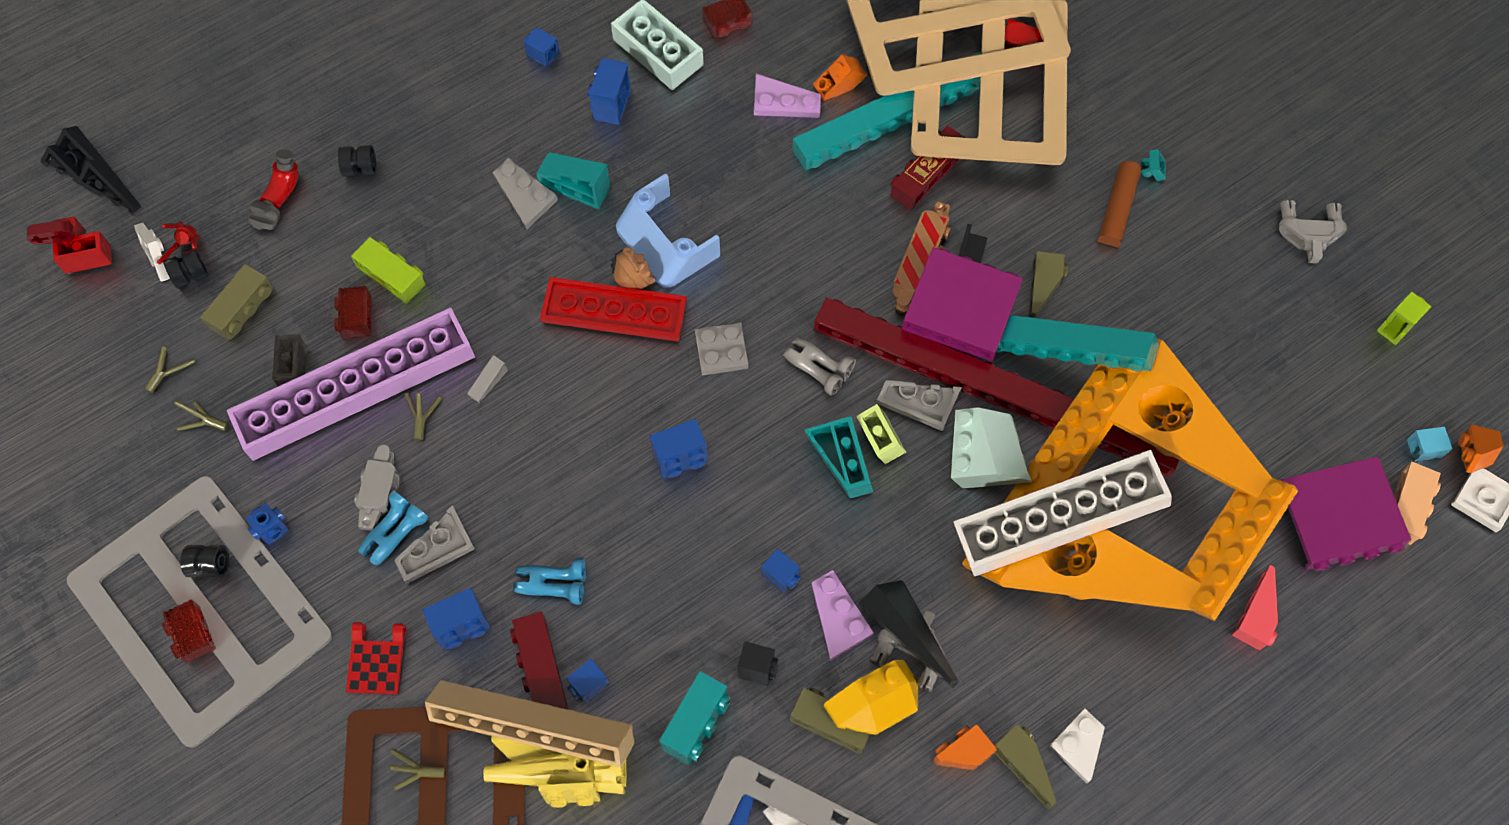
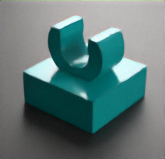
(1156, 166)

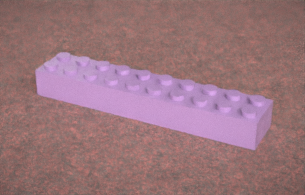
(350, 384)

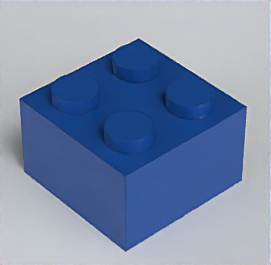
(609, 91)
(679, 449)
(456, 619)

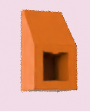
(840, 77)
(1479, 447)
(967, 751)

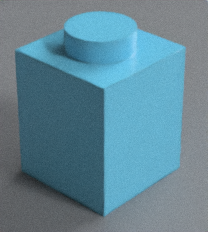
(1429, 444)

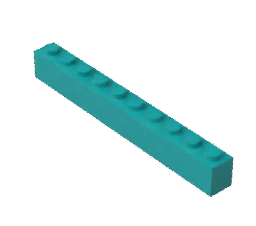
(869, 123)

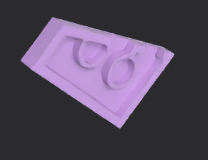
(783, 99)
(839, 616)

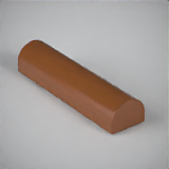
(1119, 204)

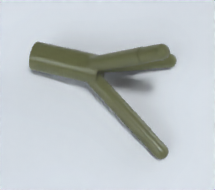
(158, 375)
(202, 414)
(419, 418)
(421, 771)

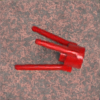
(183, 236)

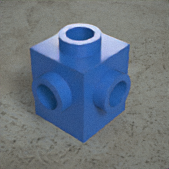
(266, 523)

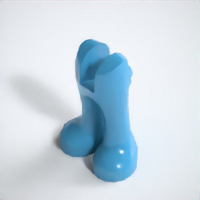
(379, 536)
(538, 574)

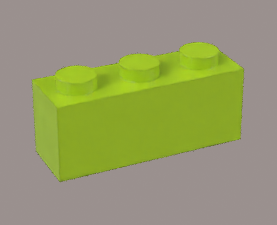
(389, 269)

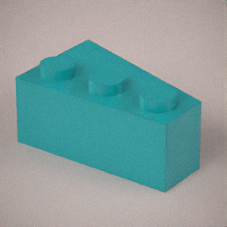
(575, 178)
(842, 454)

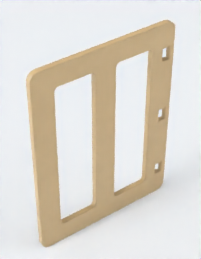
(889, 82)
(989, 143)

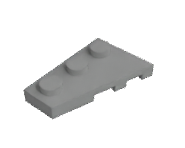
(525, 193)
(922, 403)
(438, 546)

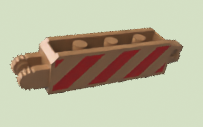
(928, 234)

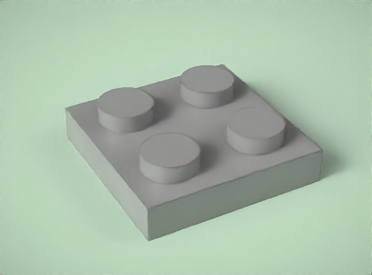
(721, 349)

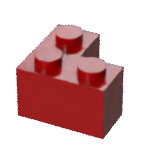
(83, 251)

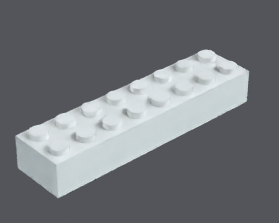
(1063, 513)

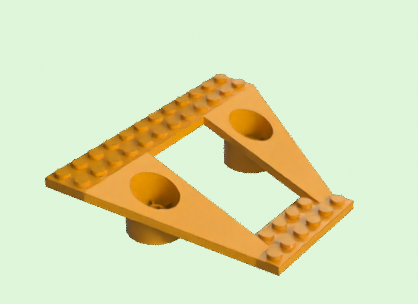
(1202, 440)

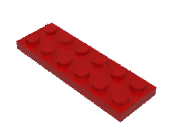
(613, 309)

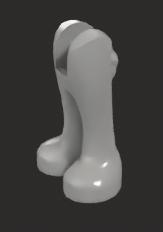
(810, 353)

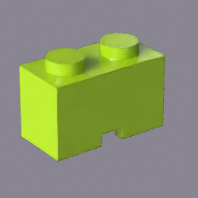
(1403, 318)

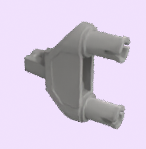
(1311, 234)
(888, 642)

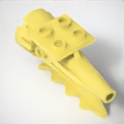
(556, 774)

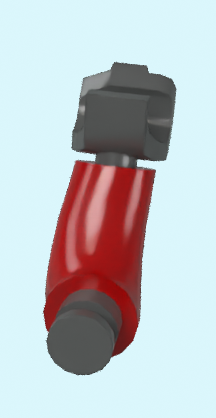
(282, 183)

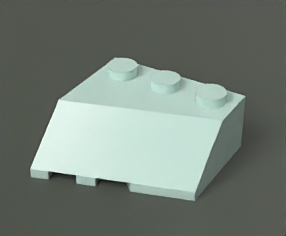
(986, 450)

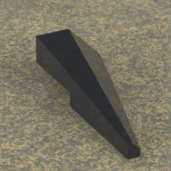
(81, 161)
(898, 613)

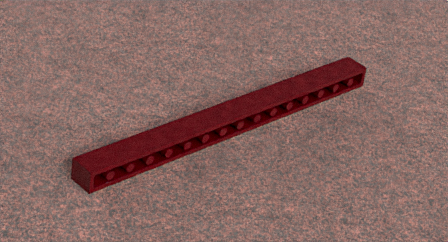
(963, 370)

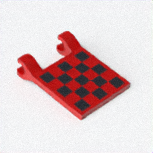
(375, 664)

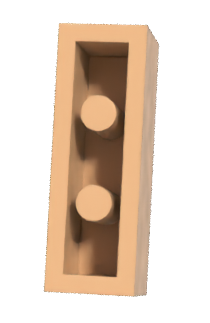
(1414, 497)

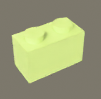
(881, 434)

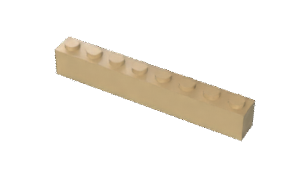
(530, 723)

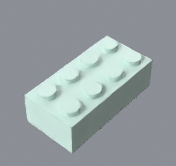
(657, 44)

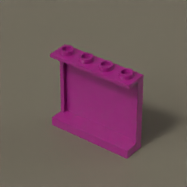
(962, 303)
(1346, 514)

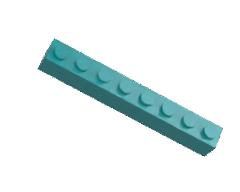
(1079, 343)

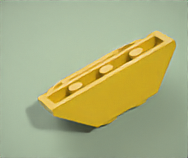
(876, 699)

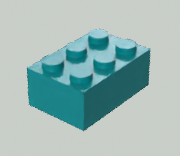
(695, 719)

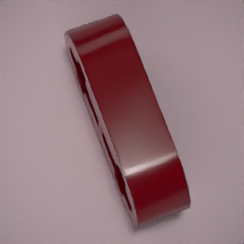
(50, 232)

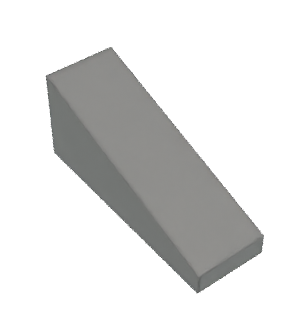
(487, 379)

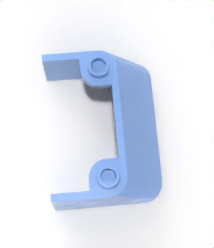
(666, 260)

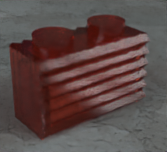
(726, 17)
(353, 312)
(188, 631)

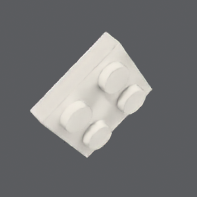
(1484, 499)

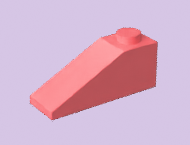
(1260, 614)

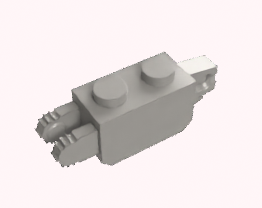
(378, 481)

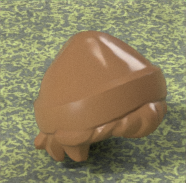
(631, 270)

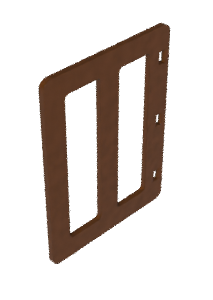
(361, 732)

